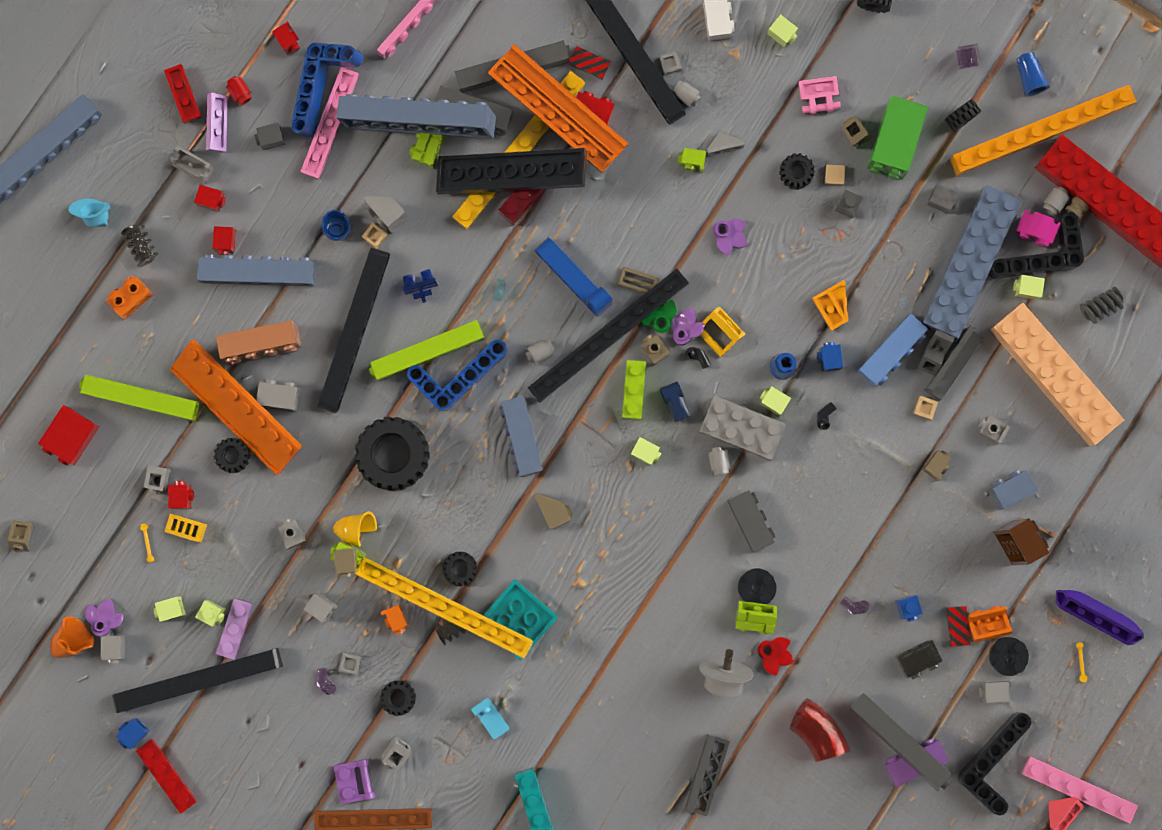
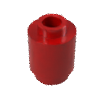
(239, 90)

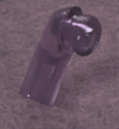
(856, 607)
(323, 683)

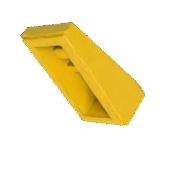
(200, 531)

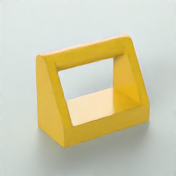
(727, 325)

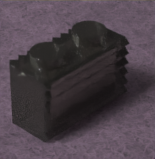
(919, 659)

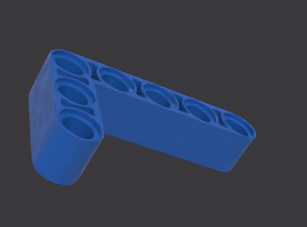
(316, 82)
(595, 299)
(459, 379)

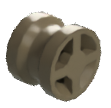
(1078, 207)

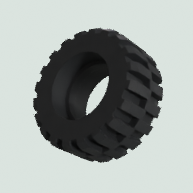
(366, 453)

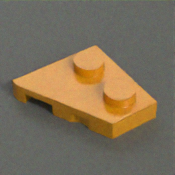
(833, 305)

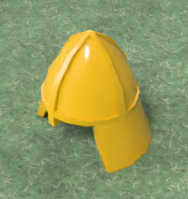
(350, 527)

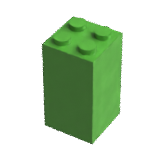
(897, 138)

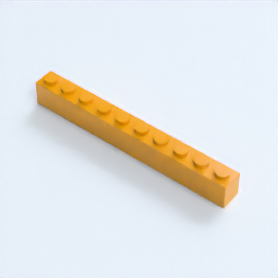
(1042, 130)

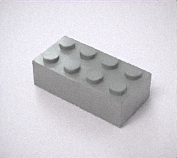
(742, 428)

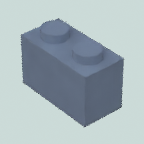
(1013, 489)

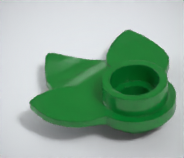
(664, 313)

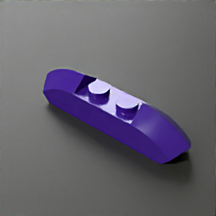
(1099, 616)

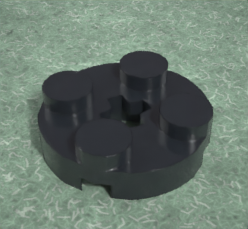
(750, 578)
(1000, 664)

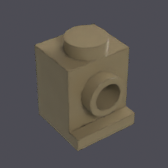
(861, 137)
(654, 356)
(937, 464)

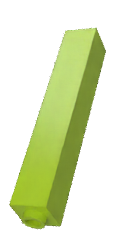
(426, 351)
(139, 397)

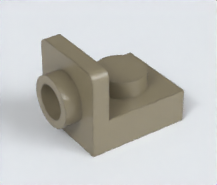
(19, 536)

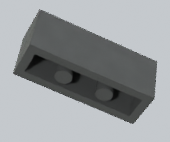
(751, 521)

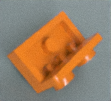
(989, 624)

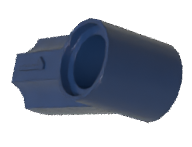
(673, 398)

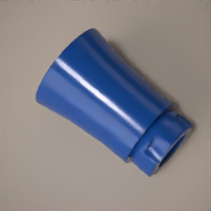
(1031, 74)
(776, 366)

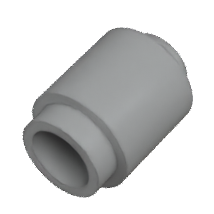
(686, 94)
(1056, 201)
(540, 351)
(719, 461)

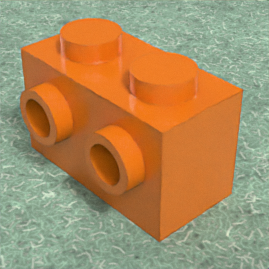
(129, 297)

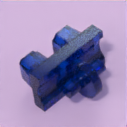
(411, 286)

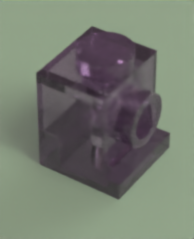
(968, 56)

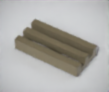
(637, 273)

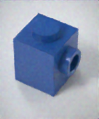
(830, 357)
(909, 608)
(131, 733)

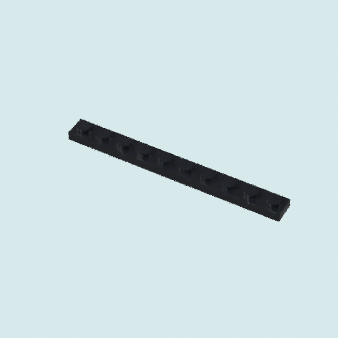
(608, 335)

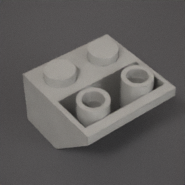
(388, 212)

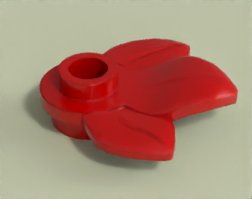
(777, 656)

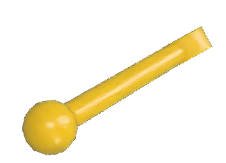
(144, 527)
(1083, 678)

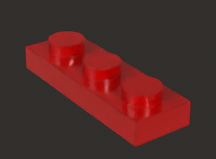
(182, 93)

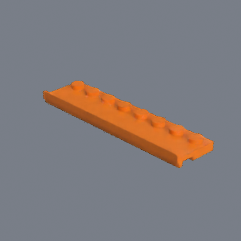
(557, 108)
(235, 407)

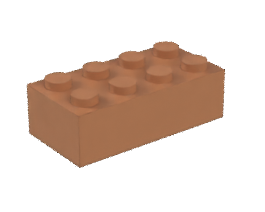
(258, 341)

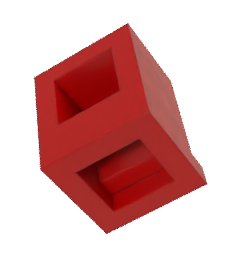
(287, 39)

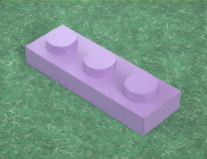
(216, 123)
(234, 628)

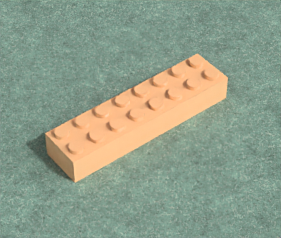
(1057, 375)

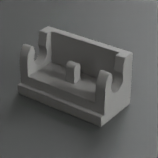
(191, 165)

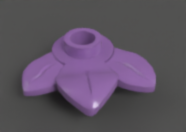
(732, 237)
(686, 323)
(105, 615)

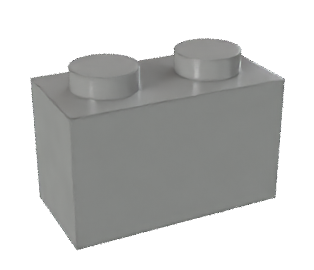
(278, 396)
(319, 607)

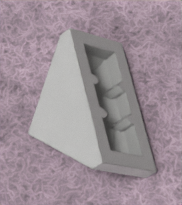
(724, 143)

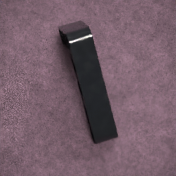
(1045, 259)
(991, 760)

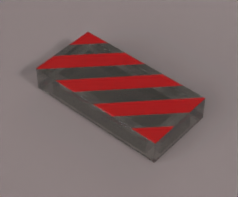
(589, 63)
(958, 626)

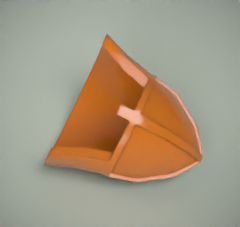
(71, 638)

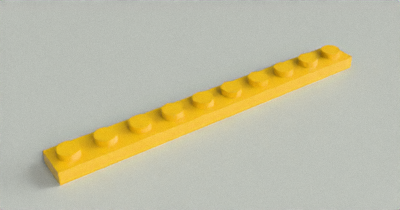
(524, 141)
(444, 608)

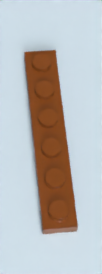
(373, 819)

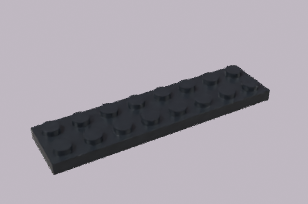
(511, 171)

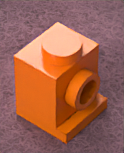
(395, 619)

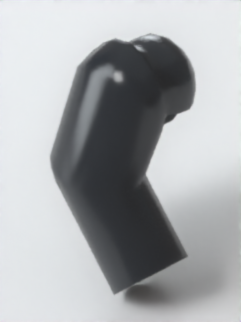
(699, 355)
(823, 416)

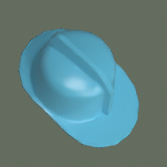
(91, 211)

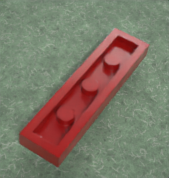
(166, 776)

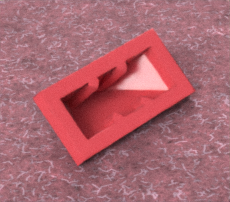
(1063, 812)

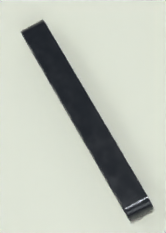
(637, 60)
(353, 330)
(197, 680)

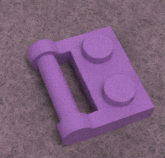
(347, 781)

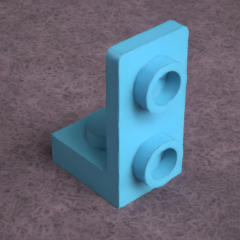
(490, 718)

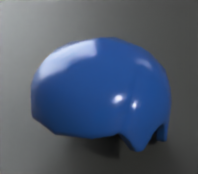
(335, 225)

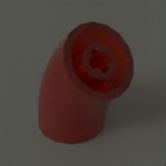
(818, 731)

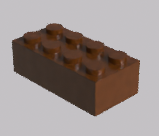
(1021, 541)

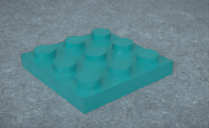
(521, 613)

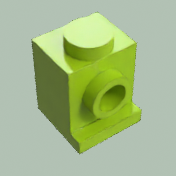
(692, 159)

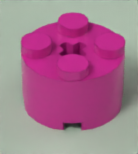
(1038, 228)

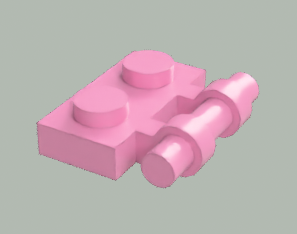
(819, 89)

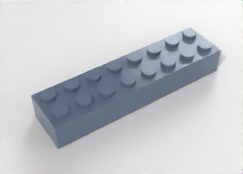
(416, 116)
(971, 262)

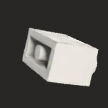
(717, 19)

